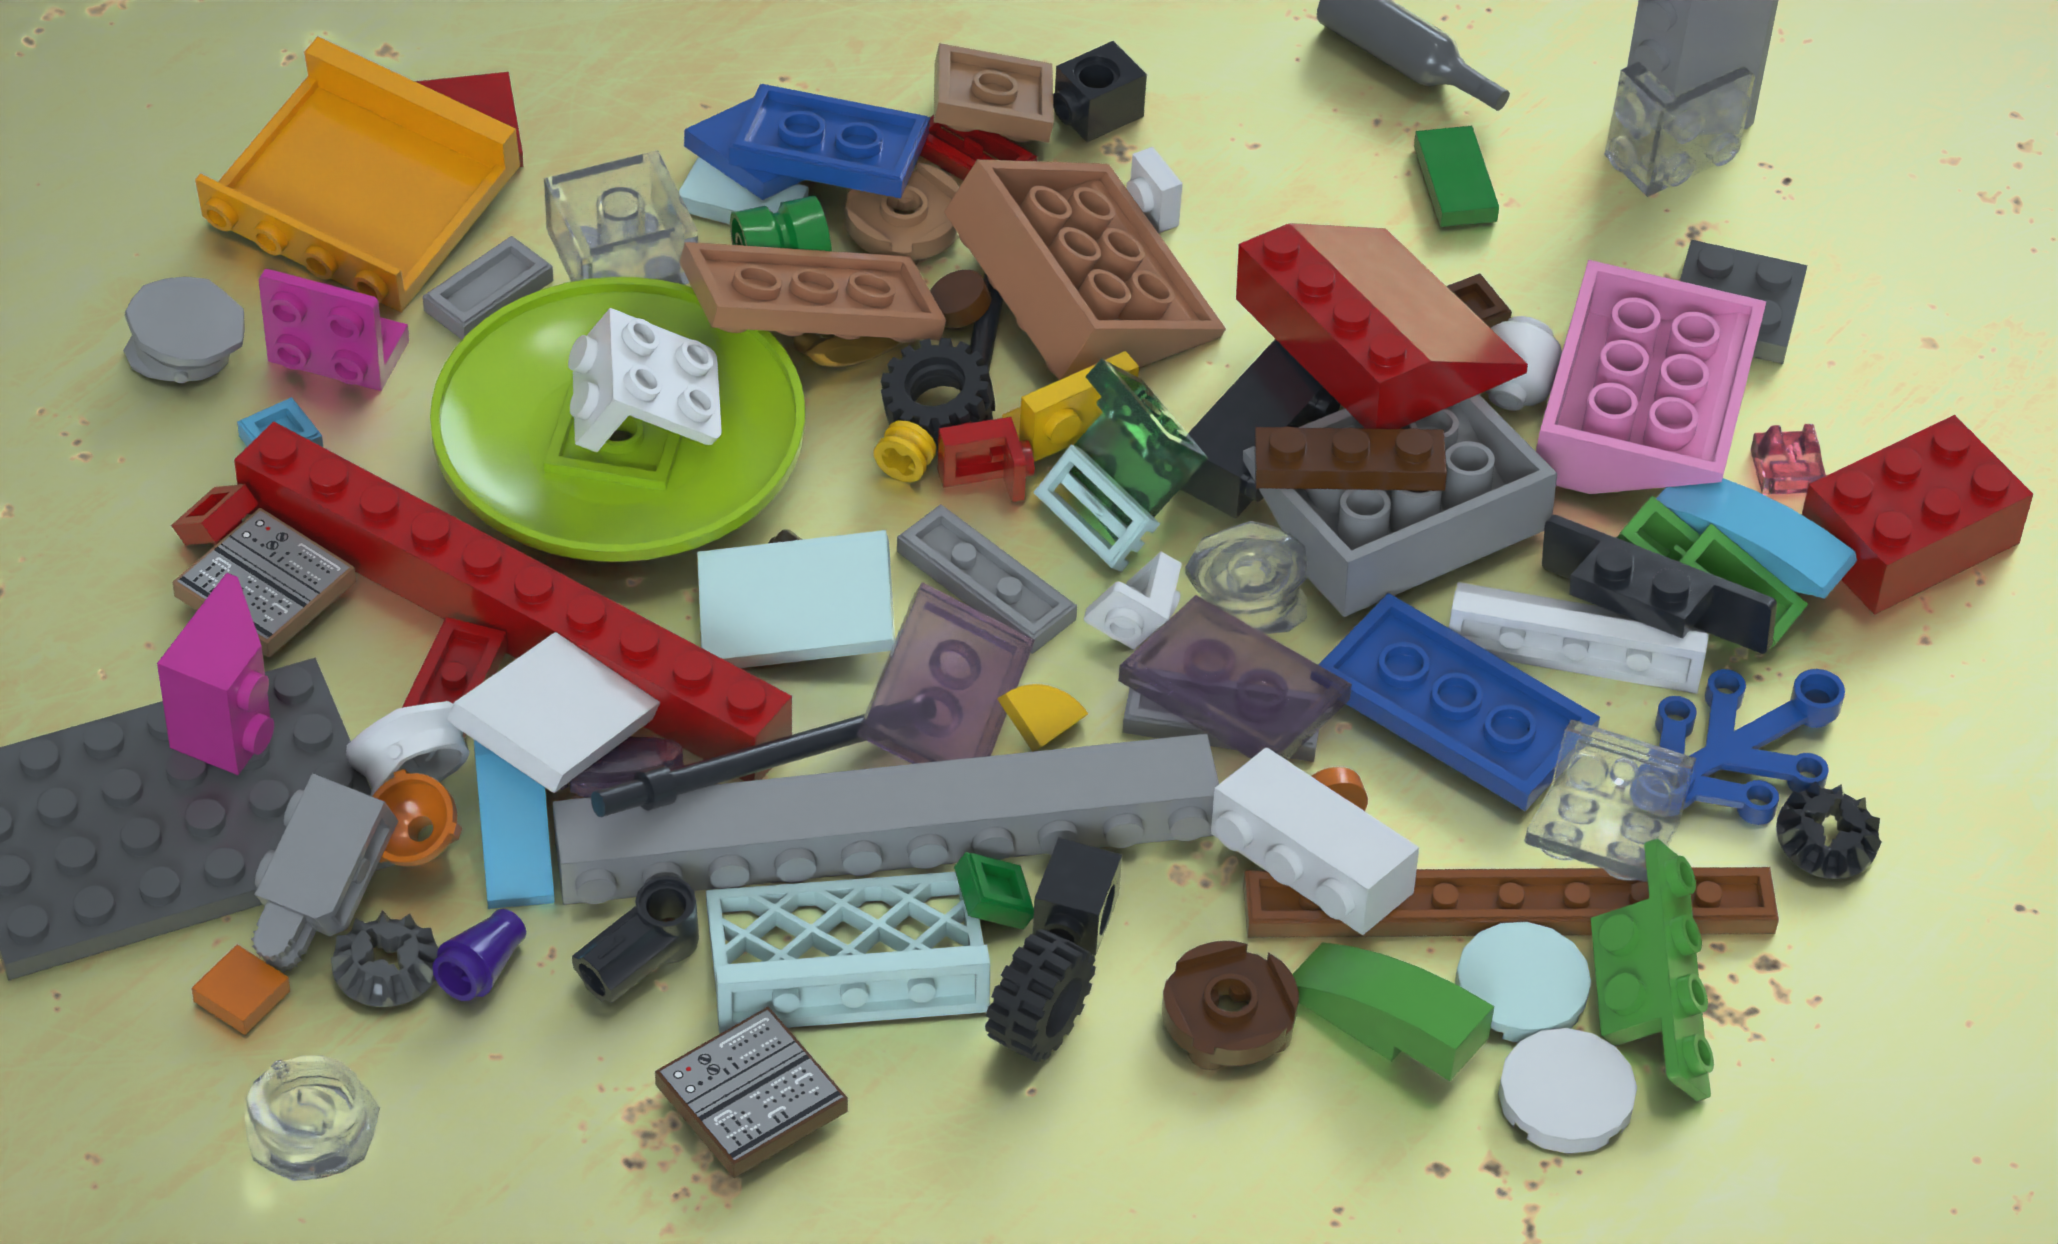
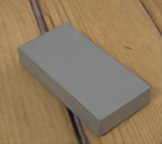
(487, 285)

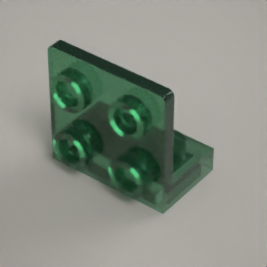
(1136, 443)

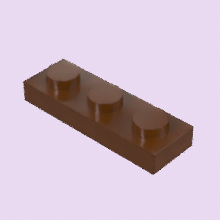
(1350, 458)

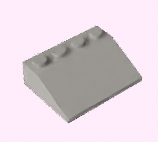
(1397, 539)

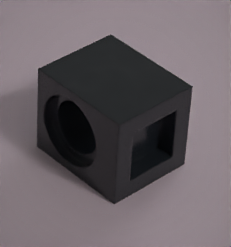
(1099, 91)
(1078, 893)

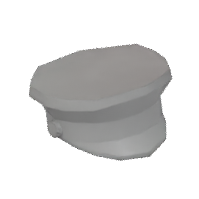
(182, 329)

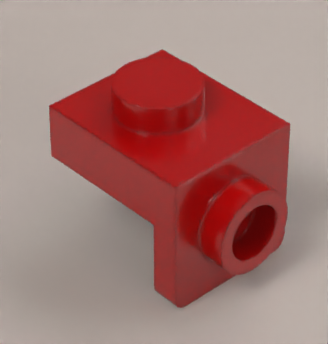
(985, 453)

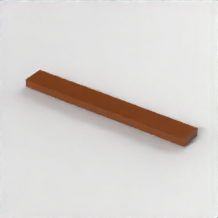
(1477, 899)

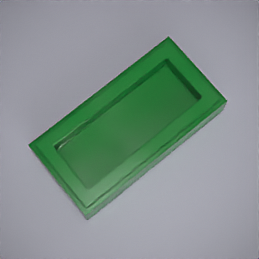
(1456, 176)

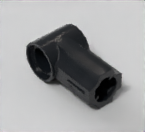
(639, 940)

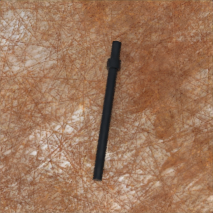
(660, 786)

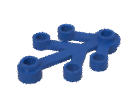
(1813, 702)

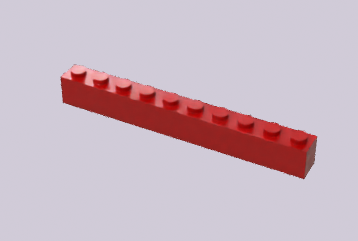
(485, 582)

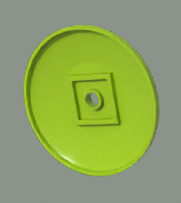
(512, 450)

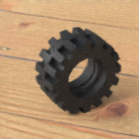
(932, 368)
(1040, 995)

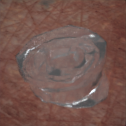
(1253, 575)
(309, 1118)

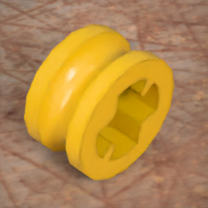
(905, 451)

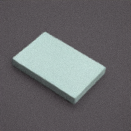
(797, 599)

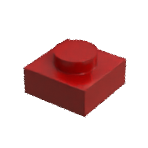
(215, 515)

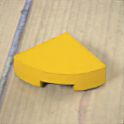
(1041, 712)

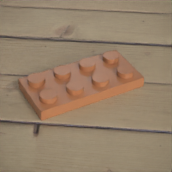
(811, 292)

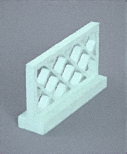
(847, 982)

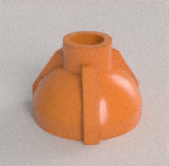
(416, 803)

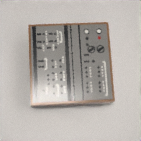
(280, 573)

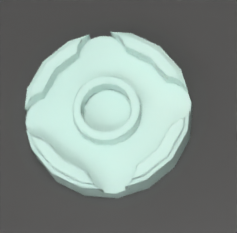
(1528, 975)

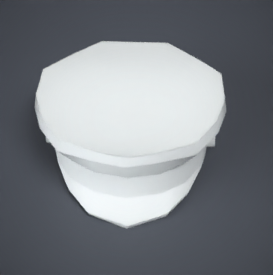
(412, 740)

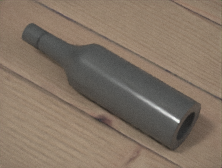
(1408, 45)

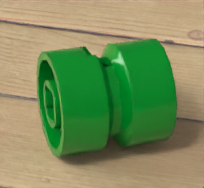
(794, 226)

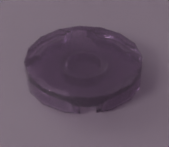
(625, 761)

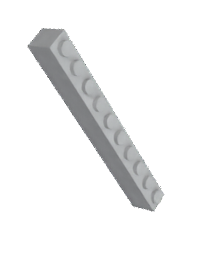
(891, 818)

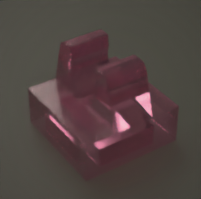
(1787, 459)

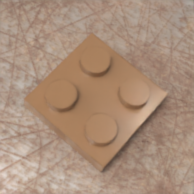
(993, 93)

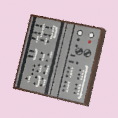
(751, 1092)

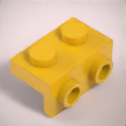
(1062, 410)

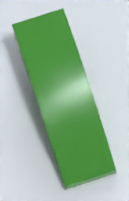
(1712, 552)
(1395, 1006)

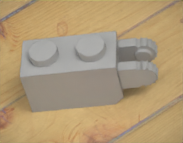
(318, 868)

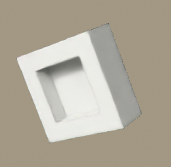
(1155, 189)

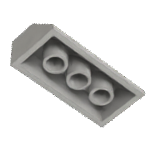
(1702, 40)

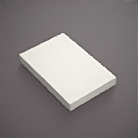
(553, 712)

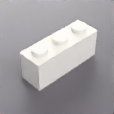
(1314, 840)

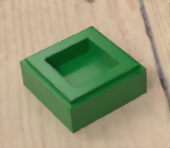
(994, 890)

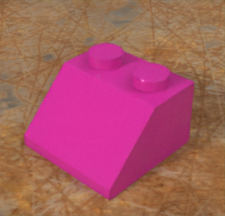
(217, 683)

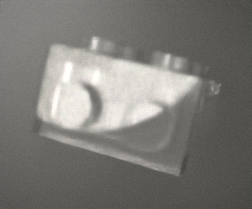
(1669, 138)

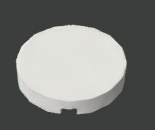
(1567, 1090)

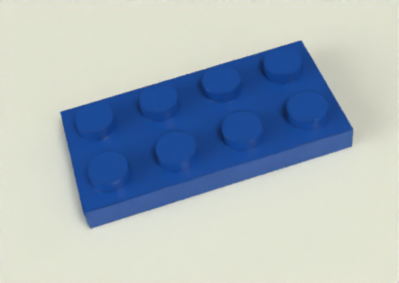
(1455, 700)

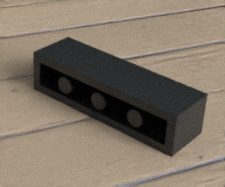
(1268, 394)

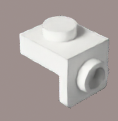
(1141, 605)

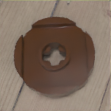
(1228, 1037)

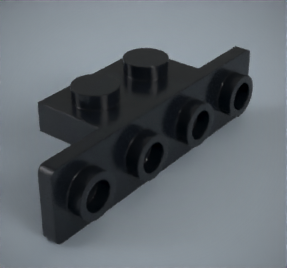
(1655, 587)

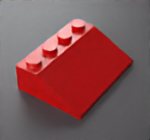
(1370, 322)

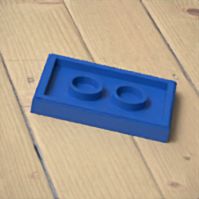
(829, 140)

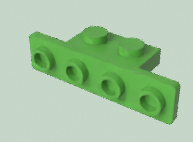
(1651, 971)

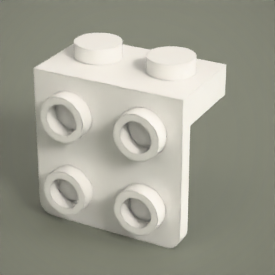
(642, 373)

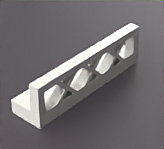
(1577, 638)

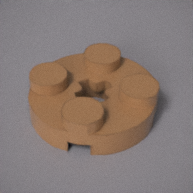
(918, 235)

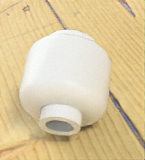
(1541, 352)

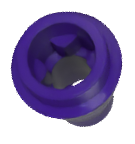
(475, 958)

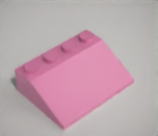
(1647, 382)

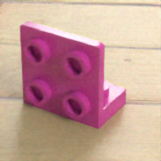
(329, 330)

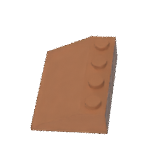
(1079, 263)

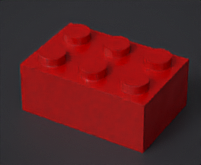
(1920, 512)

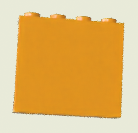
(363, 177)

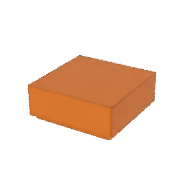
(241, 989)

